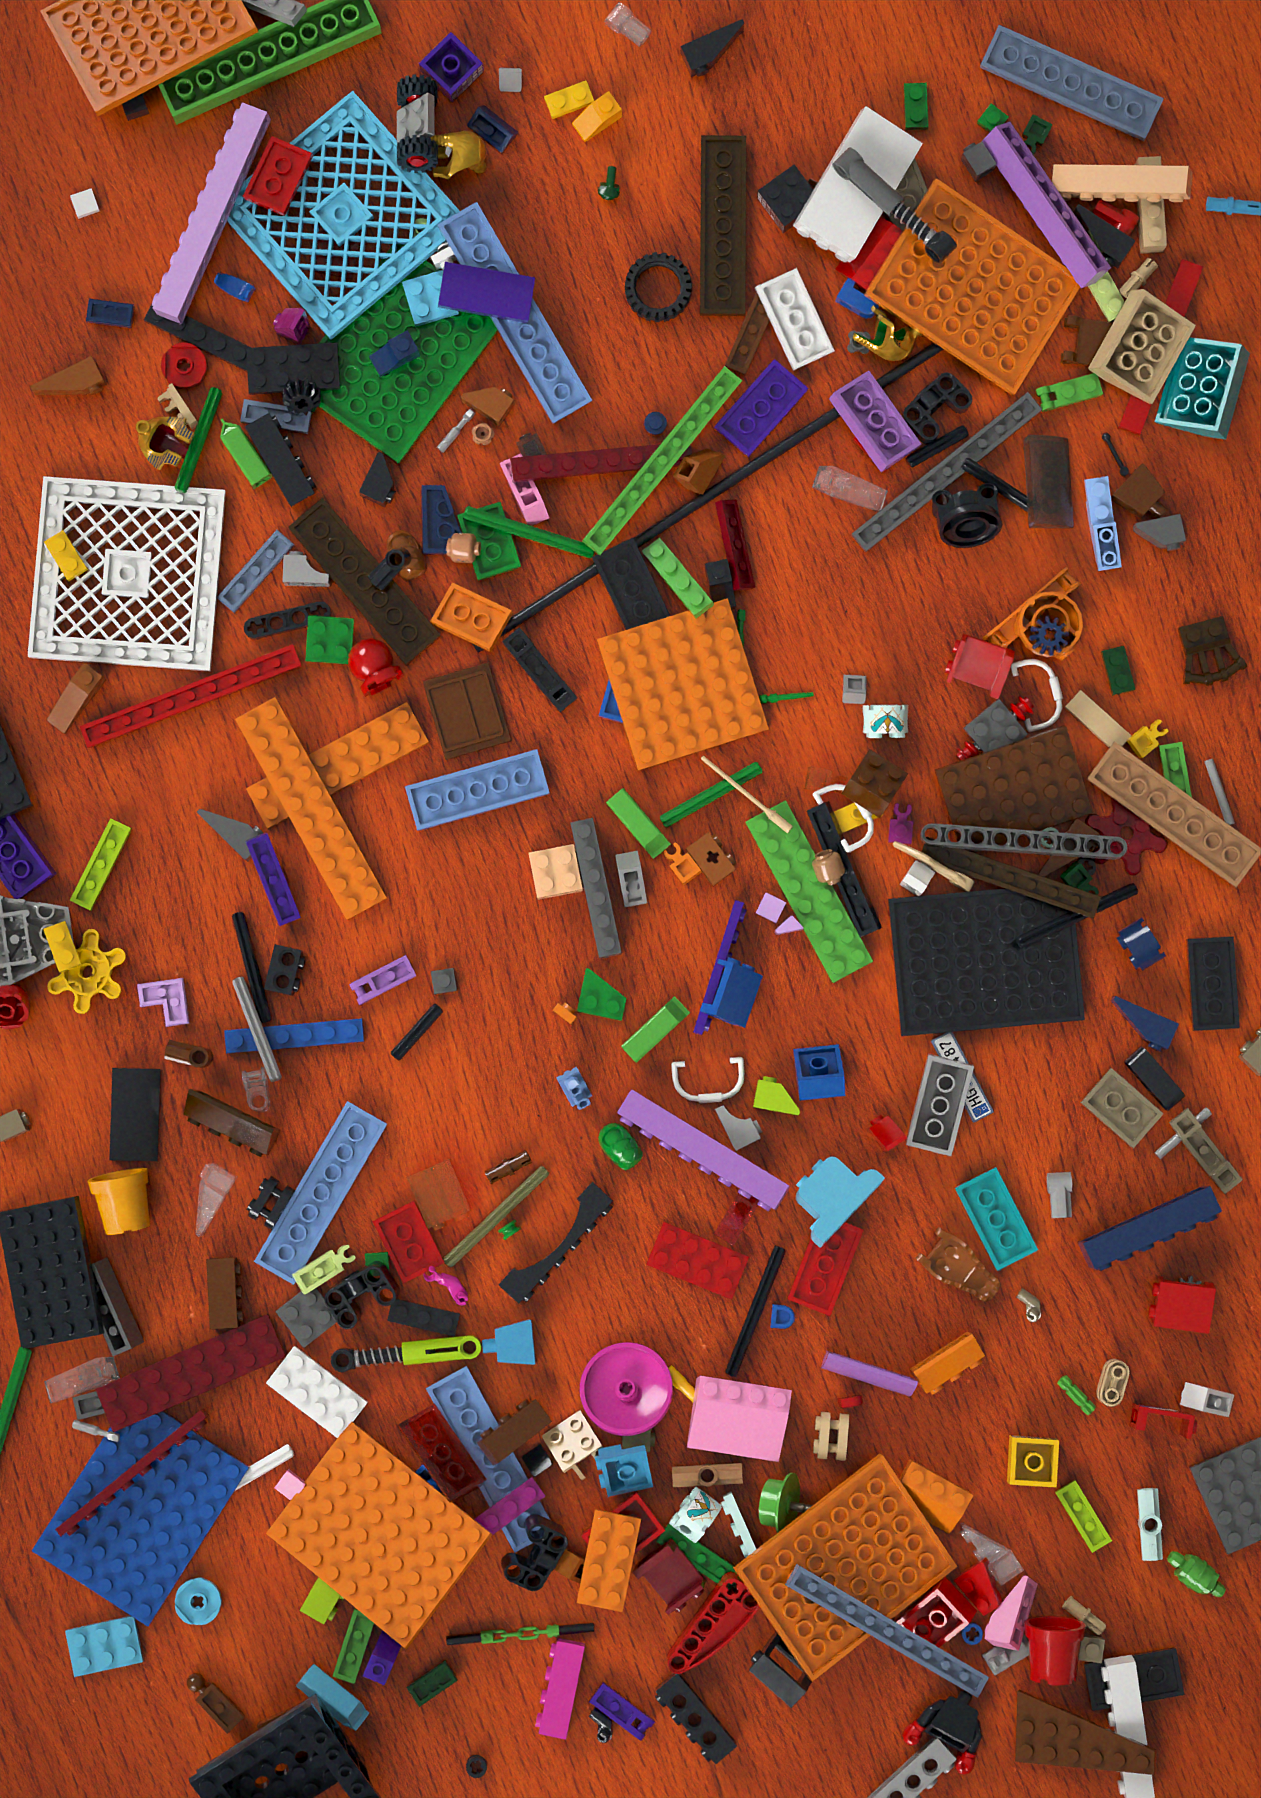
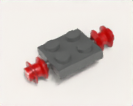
(995, 727)

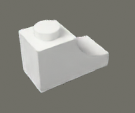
(917, 878)

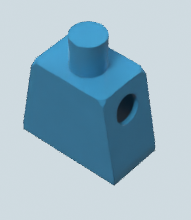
(512, 1343)

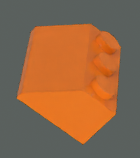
(948, 1363)
(935, 1496)

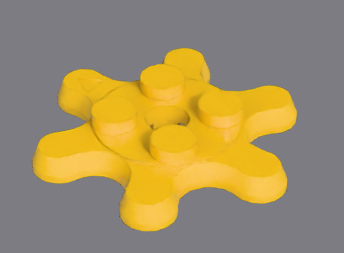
(99, 982)

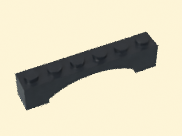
(521, 1282)

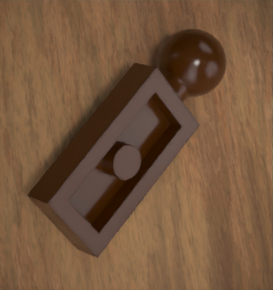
(215, 1703)

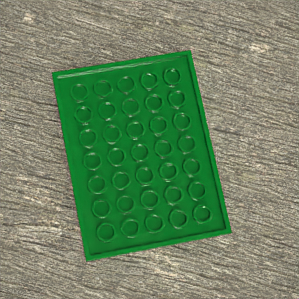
(400, 405)

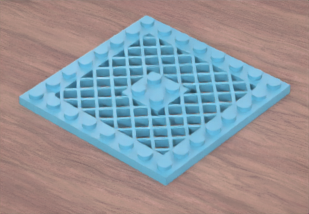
(343, 216)

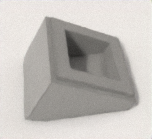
(510, 79)
(854, 689)

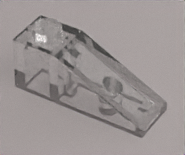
(849, 488)
(212, 1191)
(82, 1379)

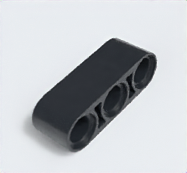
(1154, 1078)

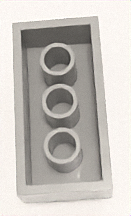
(939, 1104)

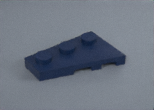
(437, 519)

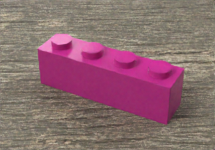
(561, 1688)

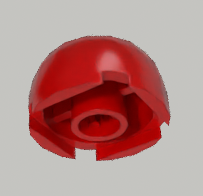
(13, 1006)

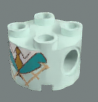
(885, 719)
(695, 1514)

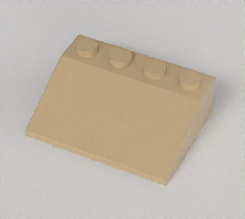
(1142, 346)

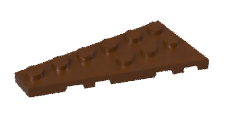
(1066, 1739)

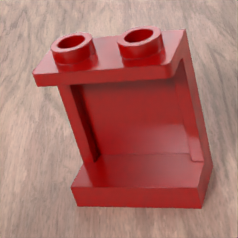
(1182, 1305)

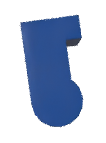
(855, 300)

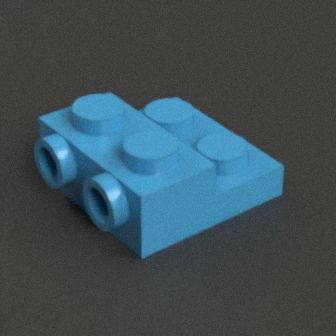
(623, 1469)

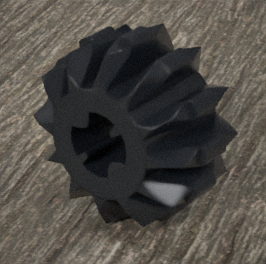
(301, 396)

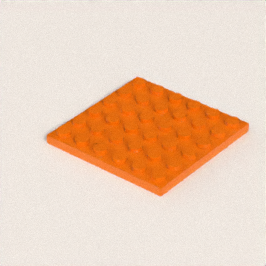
(682, 685)

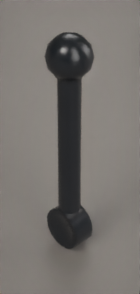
(1123, 470)

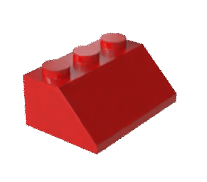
(872, 254)

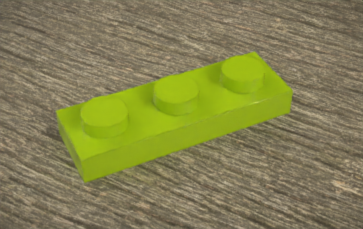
(1083, 1516)

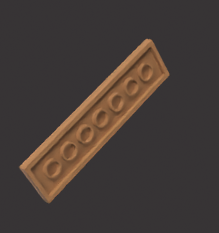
(1175, 814)

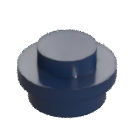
(655, 423)

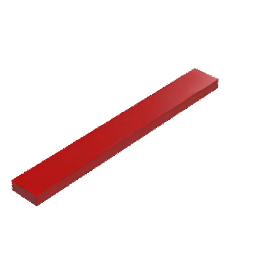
(1178, 300)

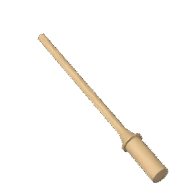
(772, 815)

